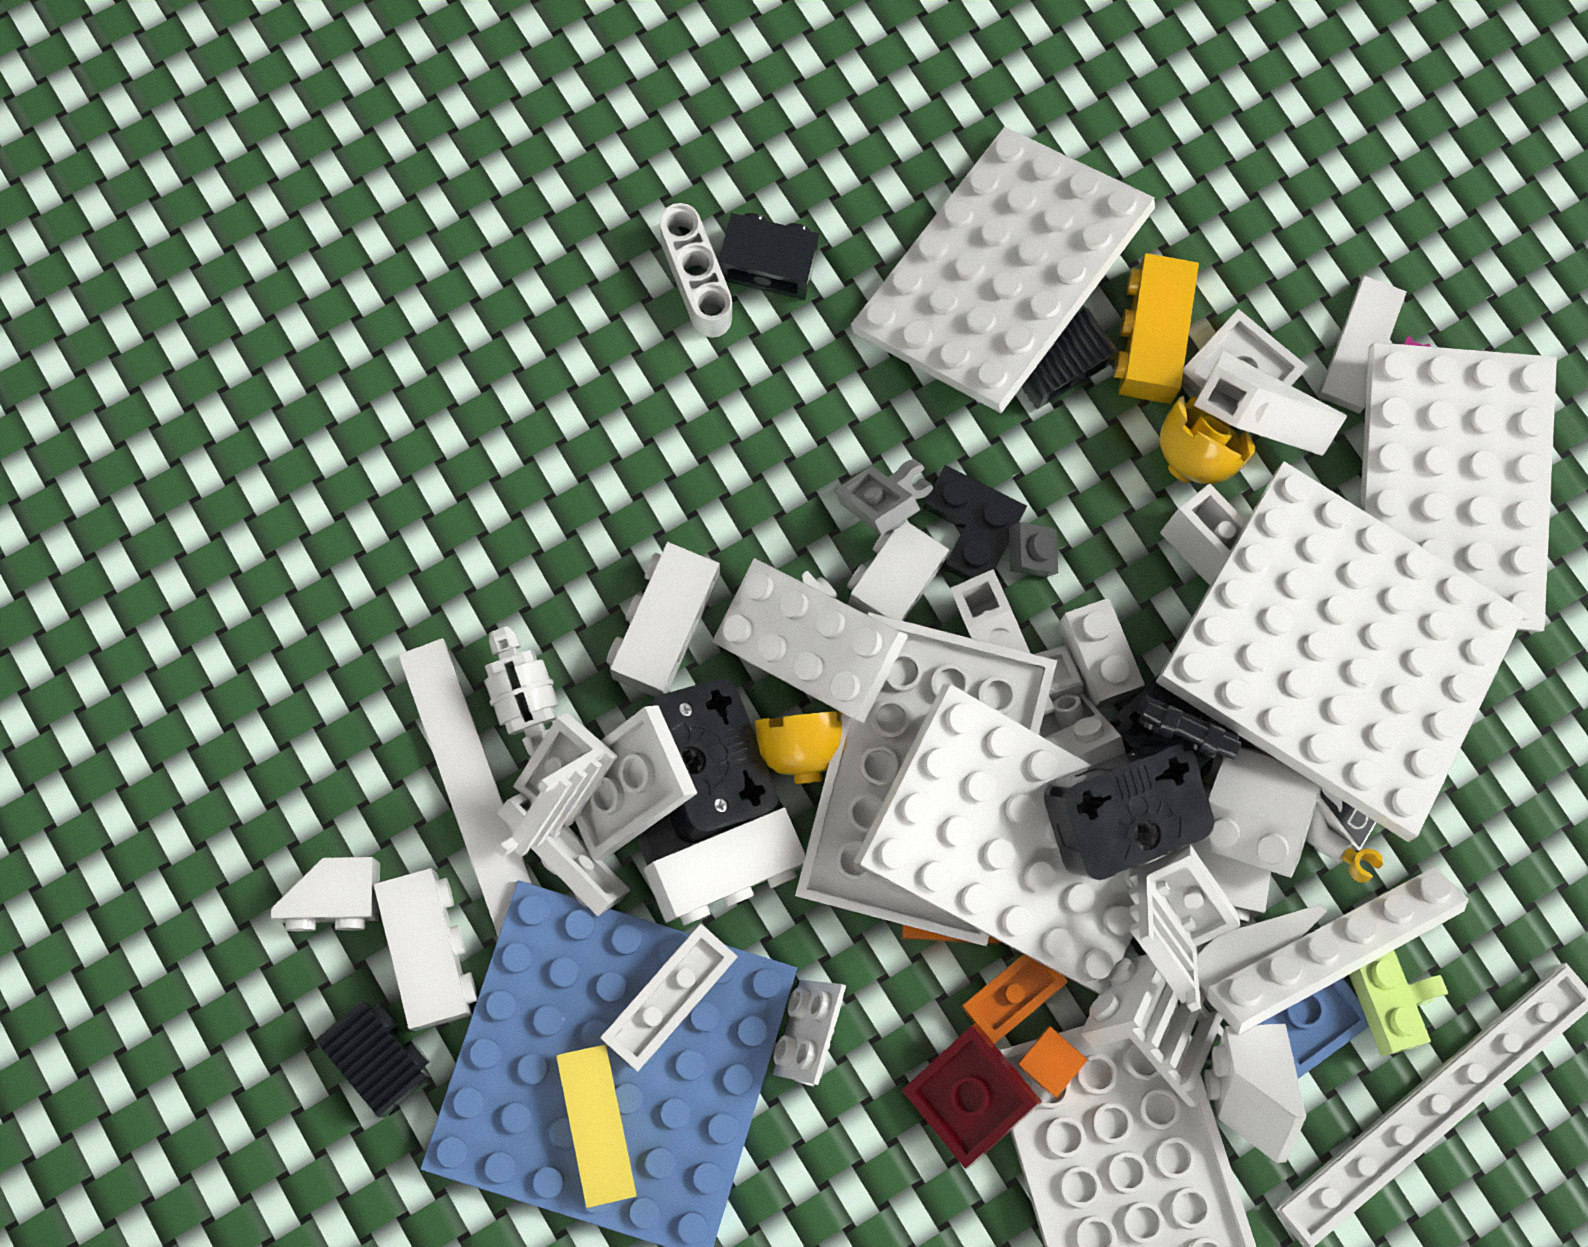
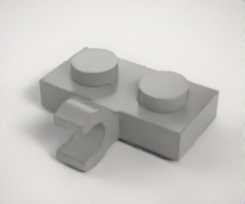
(883, 500)

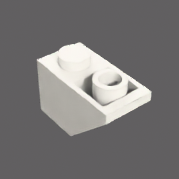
(332, 892)

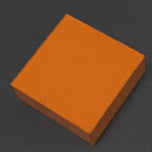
(1052, 1062)

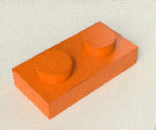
(1012, 996)

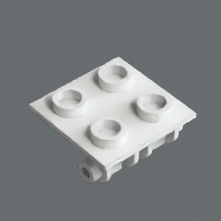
(809, 1030)

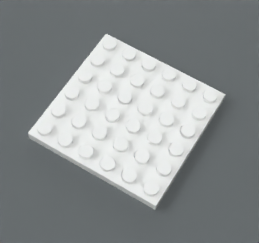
(1343, 651)

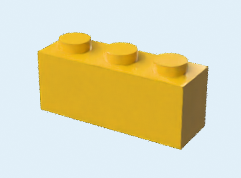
(1156, 328)

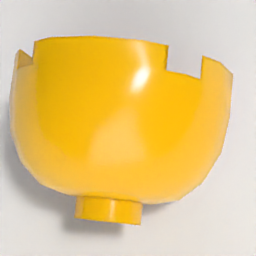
(1202, 445)
(800, 744)

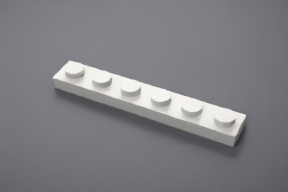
(1336, 950)

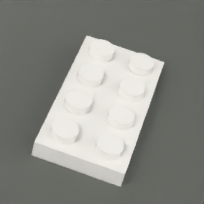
(810, 640)

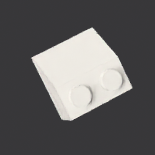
(1260, 812)
(1257, 1088)

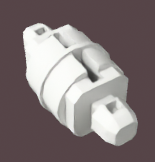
(506, 695)

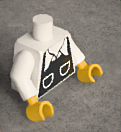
(1340, 830)

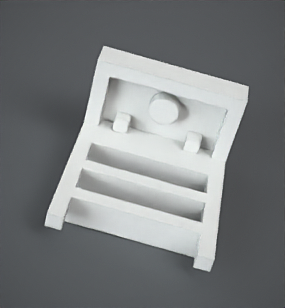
(558, 782)
(1176, 911)
(1139, 1009)

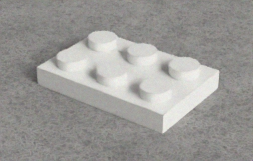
(639, 786)

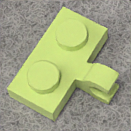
(1392, 1003)

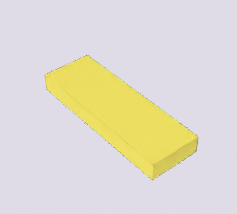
(596, 1126)

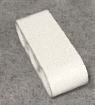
(692, 251)

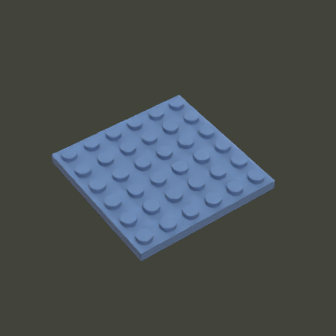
(684, 1115)

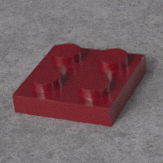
(971, 1096)

